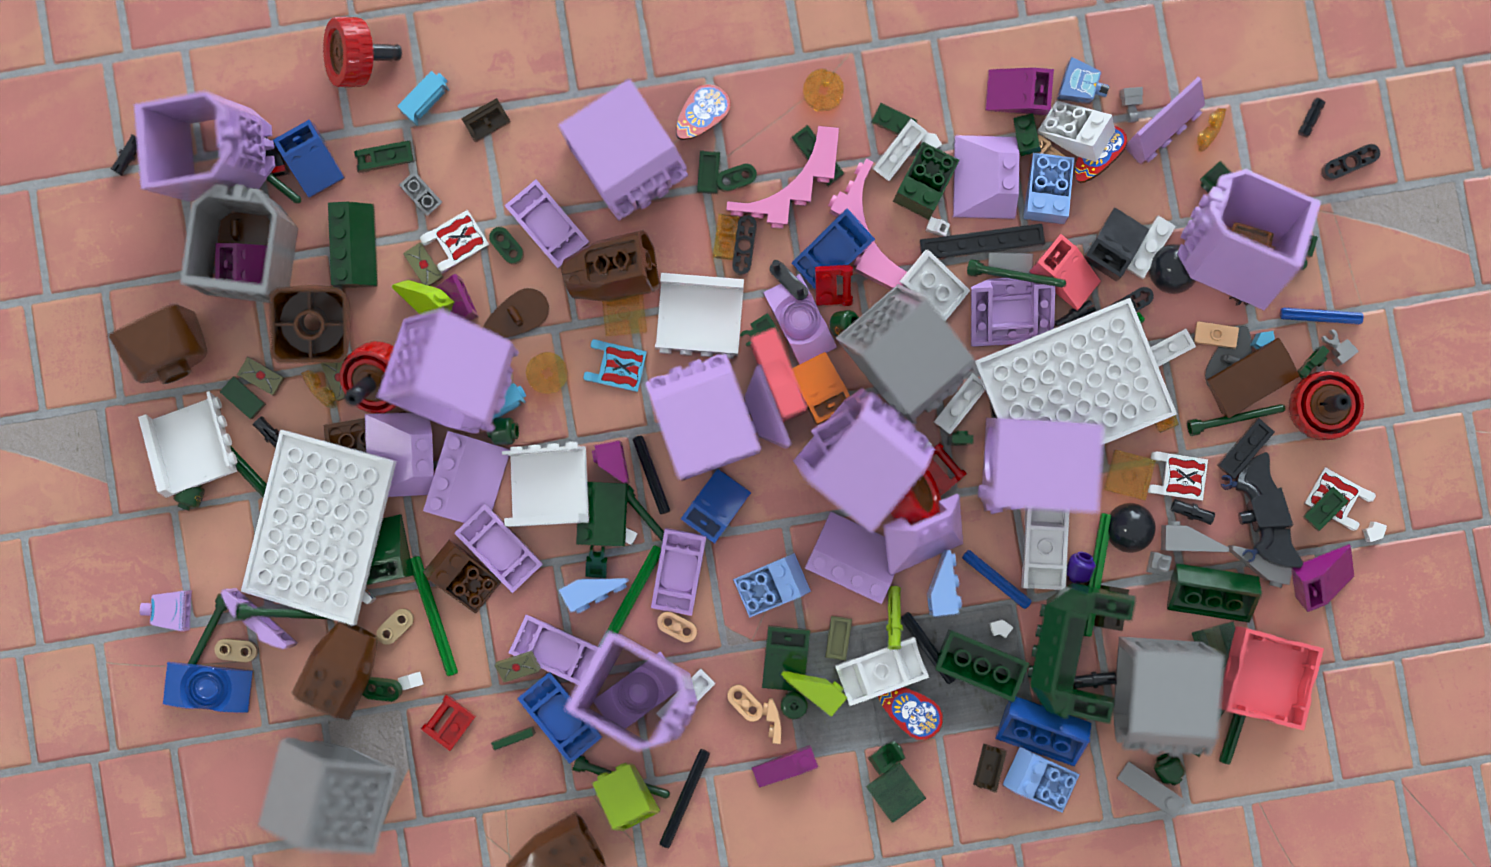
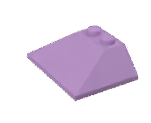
(986, 177)
(1010, 311)
(764, 411)
(407, 441)
(916, 543)

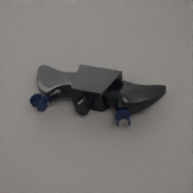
(1266, 512)

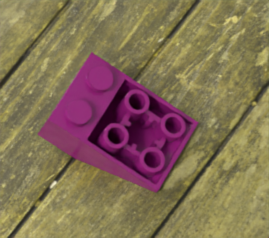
(1020, 90)
(240, 262)
(1323, 577)

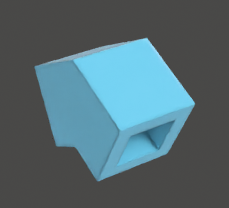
(1262, 339)

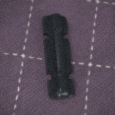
(1311, 117)

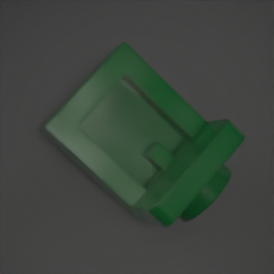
(1212, 177)
(886, 757)

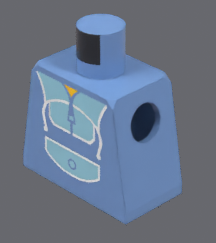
(1081, 83)

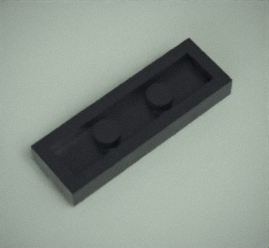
(1245, 448)

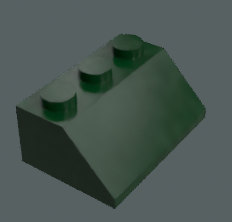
(606, 515)

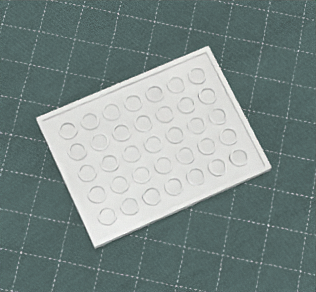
(1081, 373)
(318, 526)

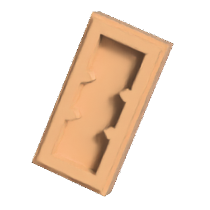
(1216, 335)

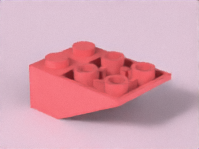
(1066, 262)

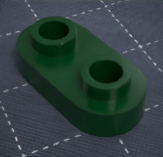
(735, 177)
(506, 246)
(383, 689)

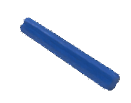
(1321, 315)
(996, 579)

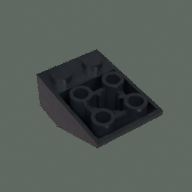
(1116, 244)

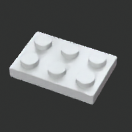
(936, 282)

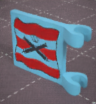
(619, 367)

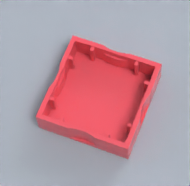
(779, 375)
(1270, 678)

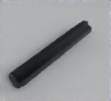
(651, 474)
(924, 643)

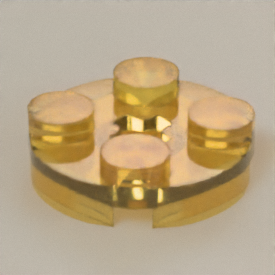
(828, 79)
(552, 383)

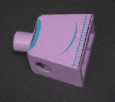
(169, 610)

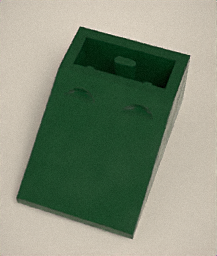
(926, 180)
(391, 553)
(786, 652)

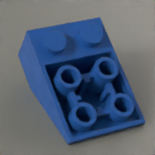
(309, 158)
(715, 506)

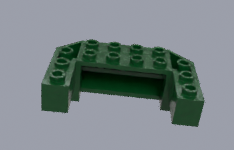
(1060, 649)

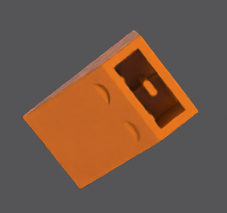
(820, 387)

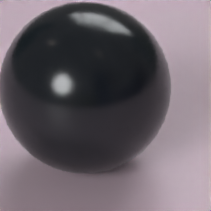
(1169, 272)
(1131, 527)

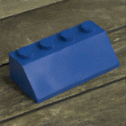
(1042, 732)

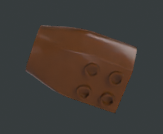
(612, 269)
(338, 671)
(561, 845)

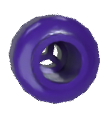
(1080, 567)

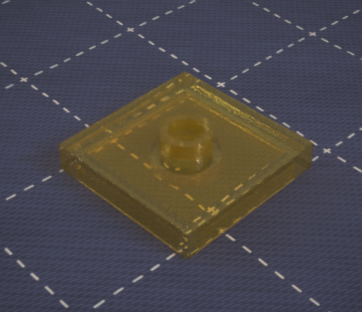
(624, 316)
(1129, 475)

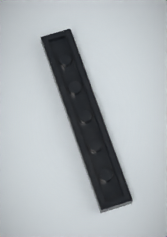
(984, 241)

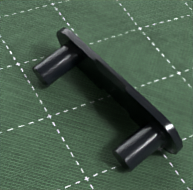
(788, 280)

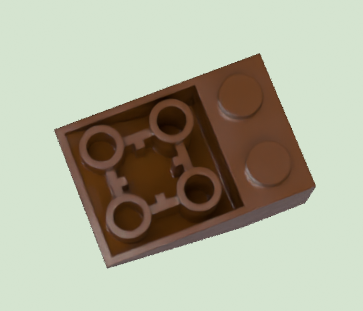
(461, 576)

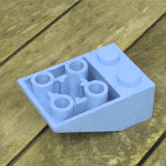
(1049, 188)
(772, 585)
(942, 590)
(583, 591)
(1040, 779)

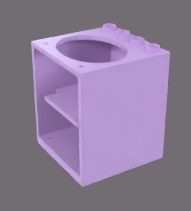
(1042, 465)

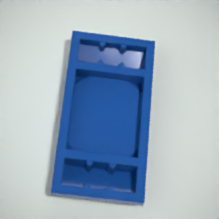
(836, 245)
(207, 687)
(567, 731)

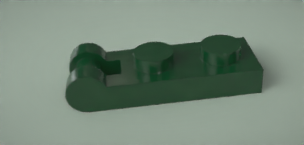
(384, 156)

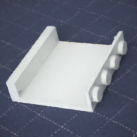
(699, 315)
(188, 446)
(548, 485)

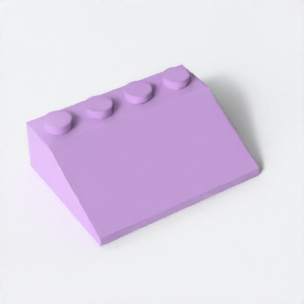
(1167, 122)
(465, 477)
(852, 558)

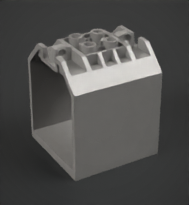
(203, 236)
(908, 352)
(1167, 696)
(326, 797)

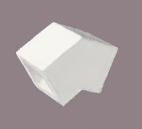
(932, 140)
(937, 227)
(1374, 531)
(630, 536)
(1000, 627)
(411, 681)

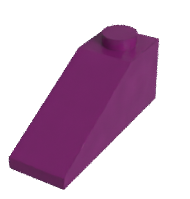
(785, 766)

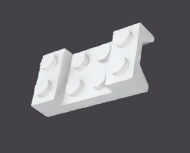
(1045, 549)
(881, 672)

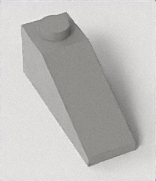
(1183, 538)
(1267, 571)
(1151, 789)

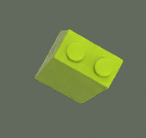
(625, 797)

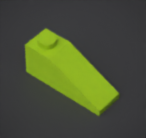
(423, 297)
(818, 690)

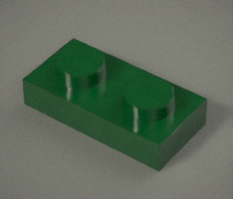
(890, 119)
(1027, 134)
(960, 438)
(1325, 508)

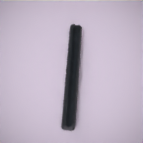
(684, 798)

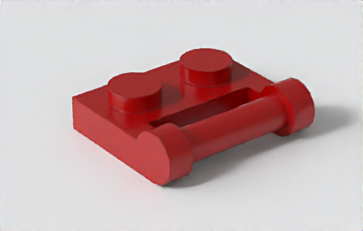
(827, 285)
(943, 482)
(453, 727)

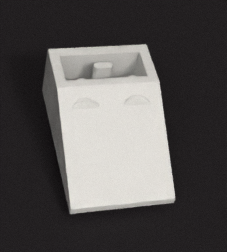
(1078, 129)

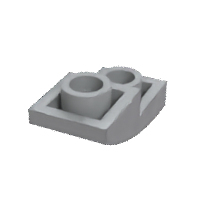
(420, 193)
(1011, 261)

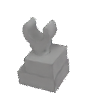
(1131, 98)
(1342, 351)
(1158, 563)

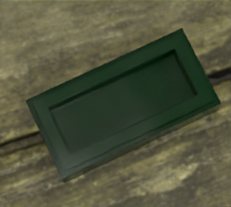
(708, 171)
(242, 397)
(513, 738)

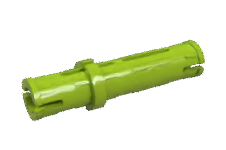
(894, 624)

